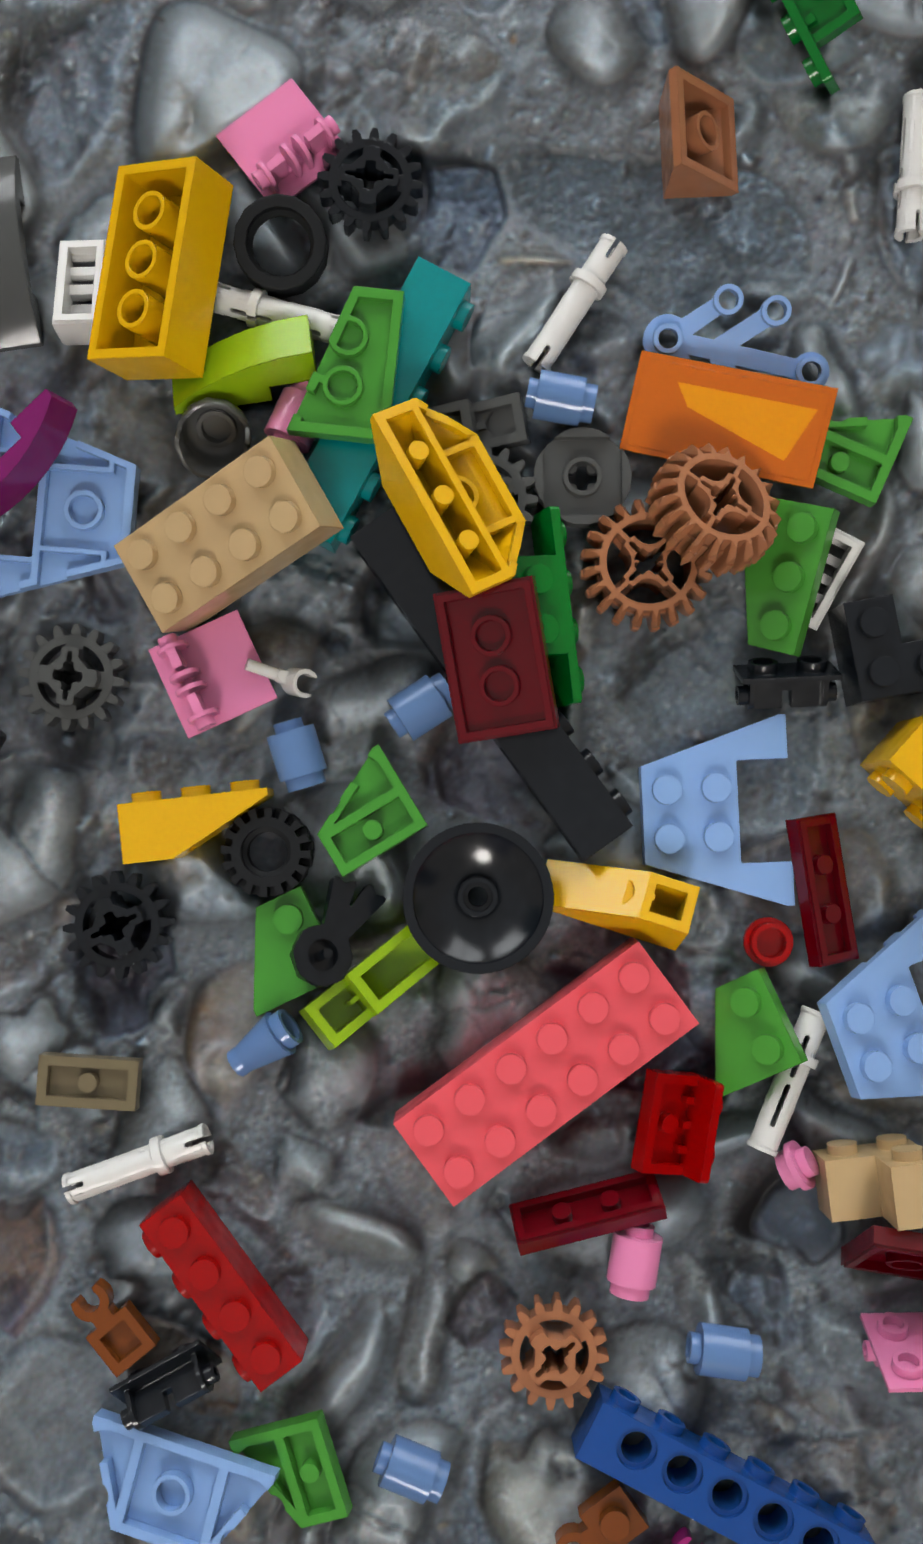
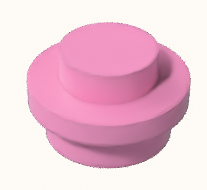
(797, 1166)

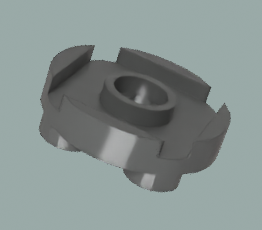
(601, 458)

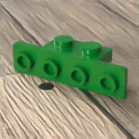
(816, 25)
(554, 591)

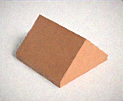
(696, 138)

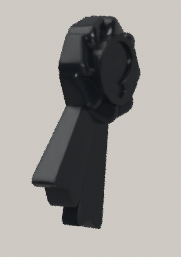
(323, 951)

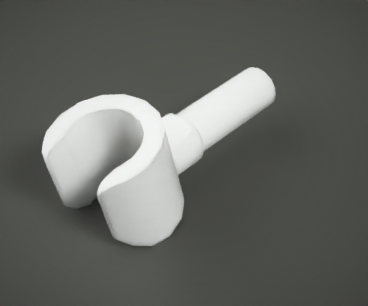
(287, 678)

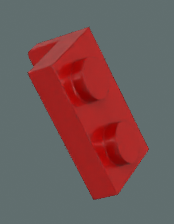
(677, 1124)

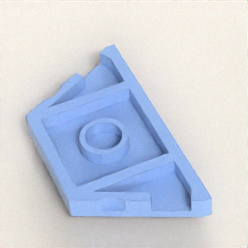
(173, 1485)

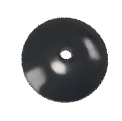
(484, 935)

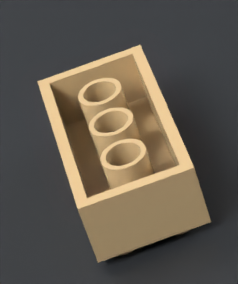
(228, 535)

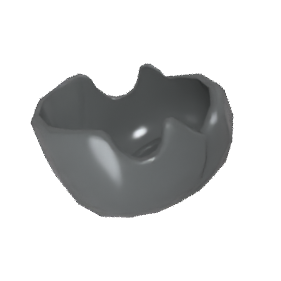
(211, 436)

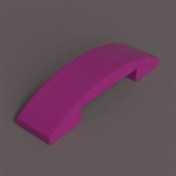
(43, 433)

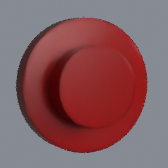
(768, 941)

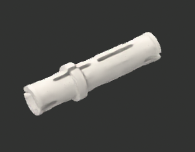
(909, 186)
(585, 288)
(259, 309)
(767, 1136)
(156, 1157)

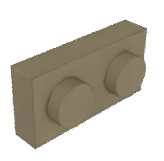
(89, 1081)

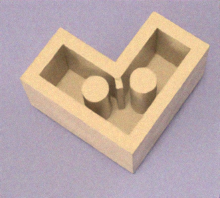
(872, 1180)

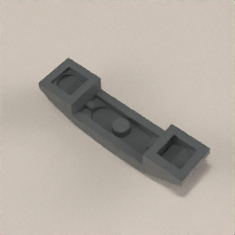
(18, 306)

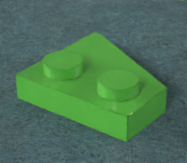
(860, 456)
(371, 816)
(275, 932)
(752, 1033)
(310, 1471)

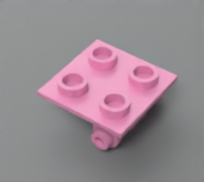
(281, 141)
(207, 673)
(895, 1348)

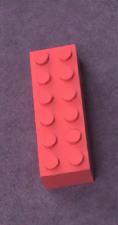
(543, 1070)

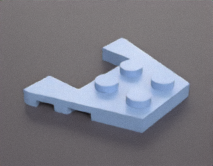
(81, 513)
(694, 813)
(878, 1020)

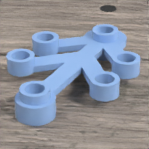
(726, 348)

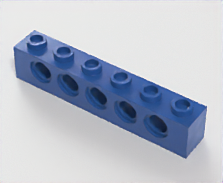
(690, 1490)

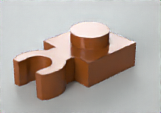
(119, 1333)
(606, 1518)

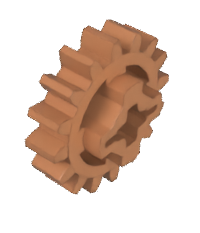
(562, 1369)

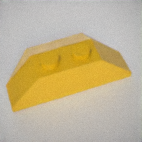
(448, 496)

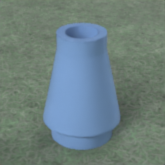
(268, 1041)

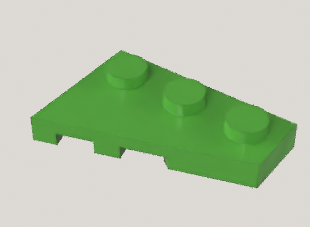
(356, 369)
(788, 577)

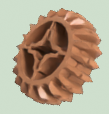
(712, 510)
(630, 549)

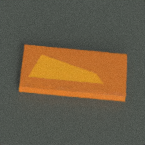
(758, 415)

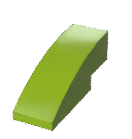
(251, 363)
(367, 989)

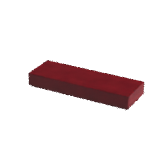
(822, 890)
(586, 1212)

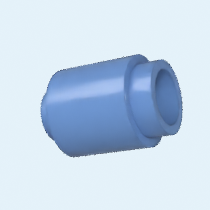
(561, 398)
(420, 706)
(297, 754)
(724, 1352)
(411, 1470)

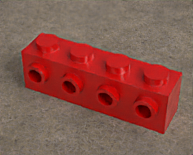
(224, 1286)

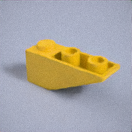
(177, 826)
(625, 901)

